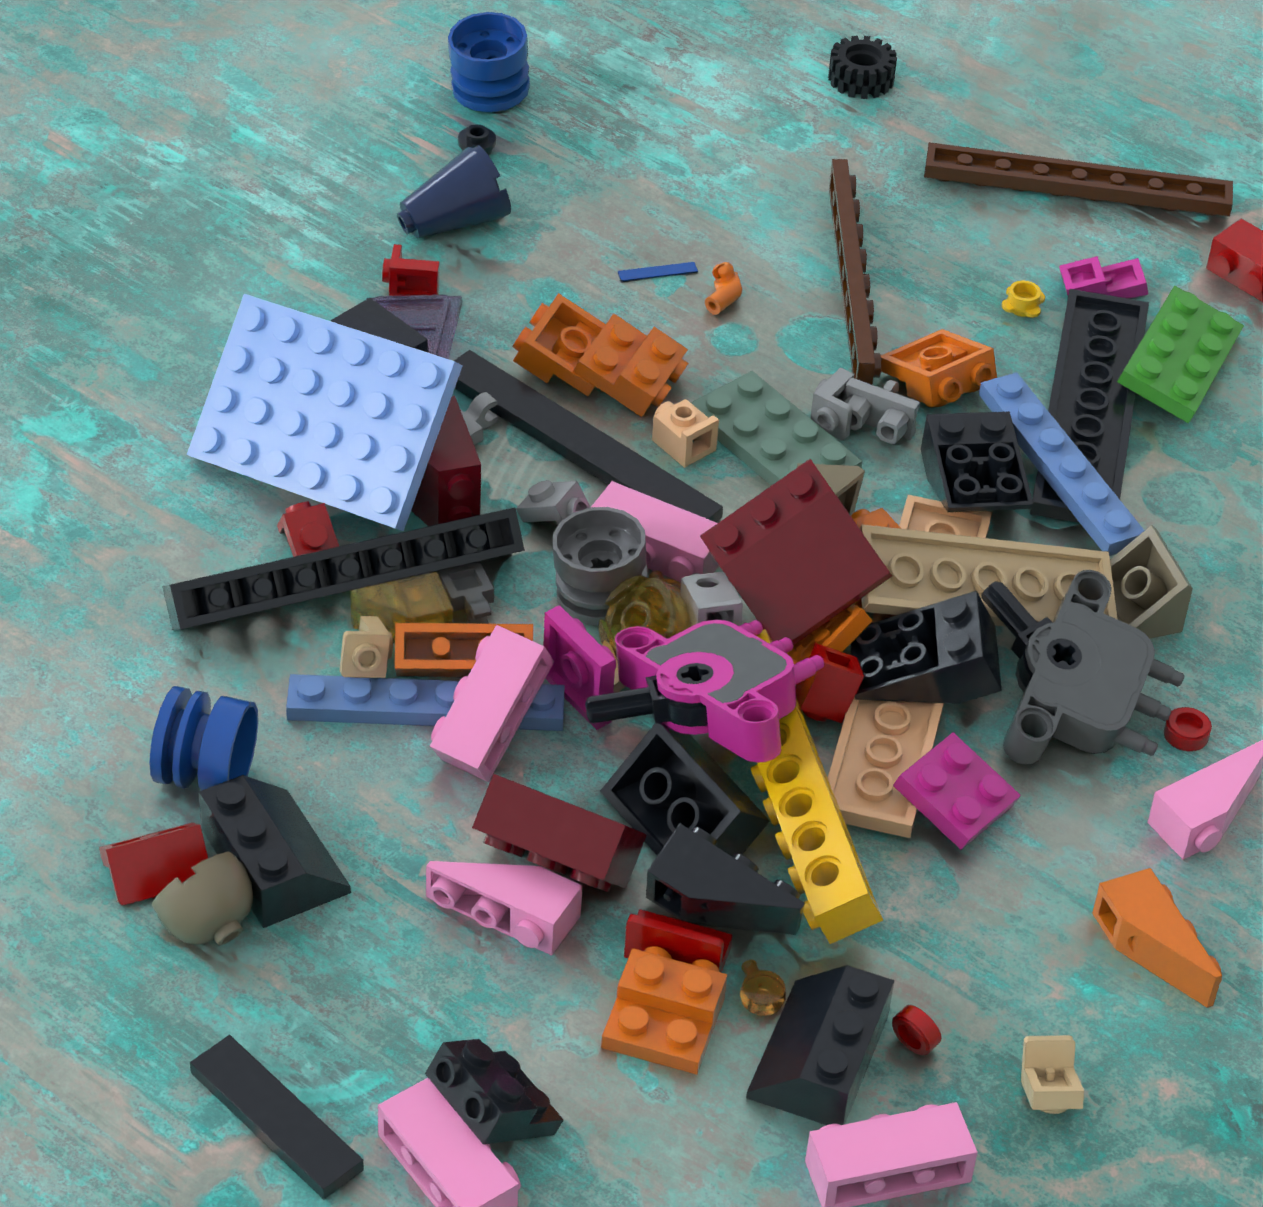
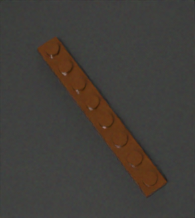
(1079, 179)
(852, 265)

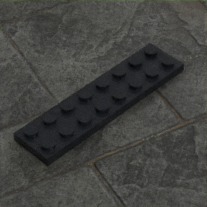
(1085, 396)

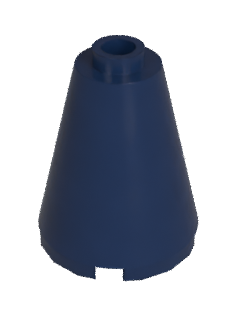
(456, 197)

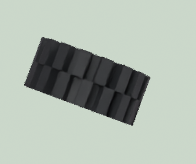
(862, 67)

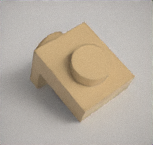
(367, 650)
(1050, 1074)

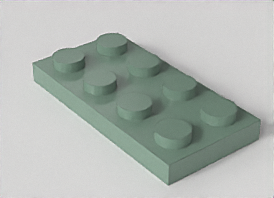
(769, 429)

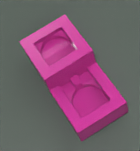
(1116, 280)

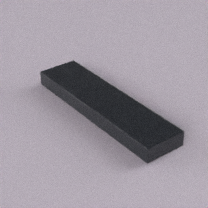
(277, 1116)

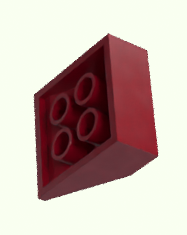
(796, 555)

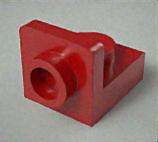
(410, 275)

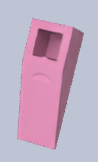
(513, 899)

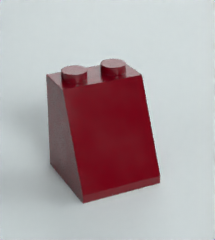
(452, 475)

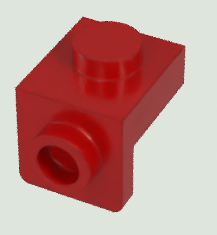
(307, 528)

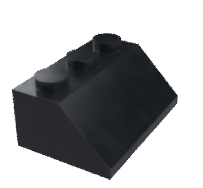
(676, 783)
(274, 844)
(823, 1044)

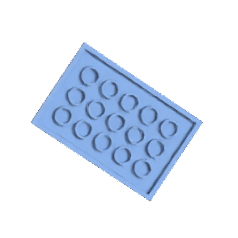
(325, 411)

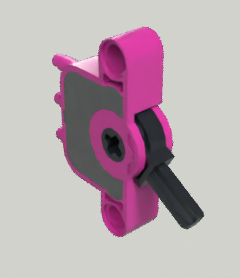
(710, 682)

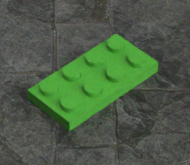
(1181, 354)

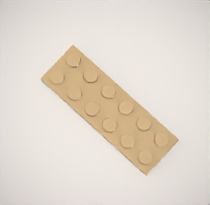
(944, 566)

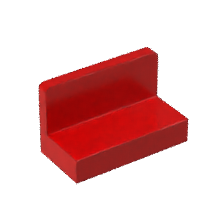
(151, 861)
(679, 938)

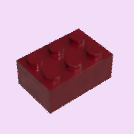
(558, 834)

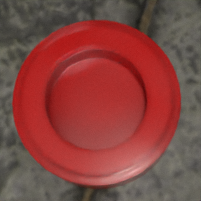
(1187, 729)
(916, 1030)

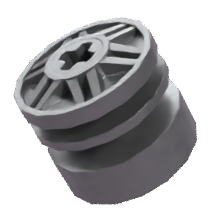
(593, 556)

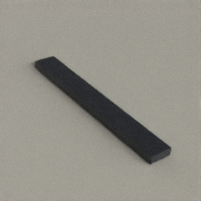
(577, 438)

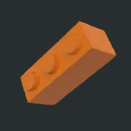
(443, 647)

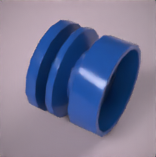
(489, 61)
(201, 741)

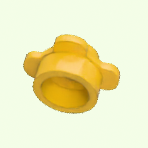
(1023, 299)

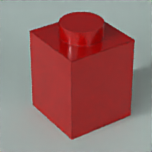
(832, 687)

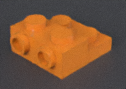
(558, 342)
(632, 364)
(940, 367)
(665, 1009)

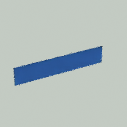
(657, 271)

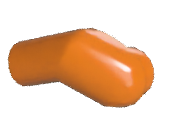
(727, 288)

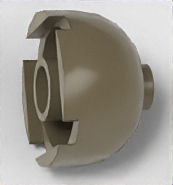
(208, 903)

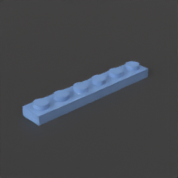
(1062, 464)
(399, 701)

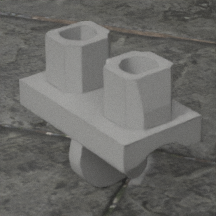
(882, 409)

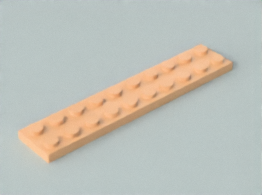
(890, 736)

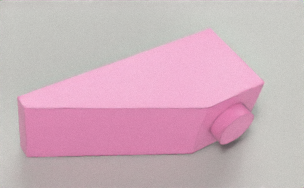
(1201, 806)

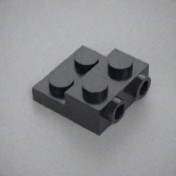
(491, 1093)

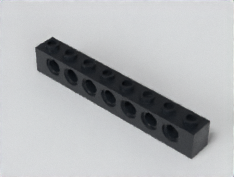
(342, 568)

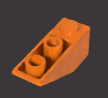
(1151, 931)

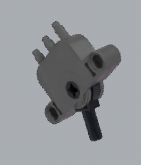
(1078, 673)

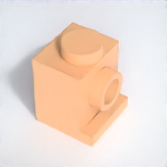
(677, 427)

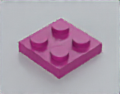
(578, 661)
(956, 790)

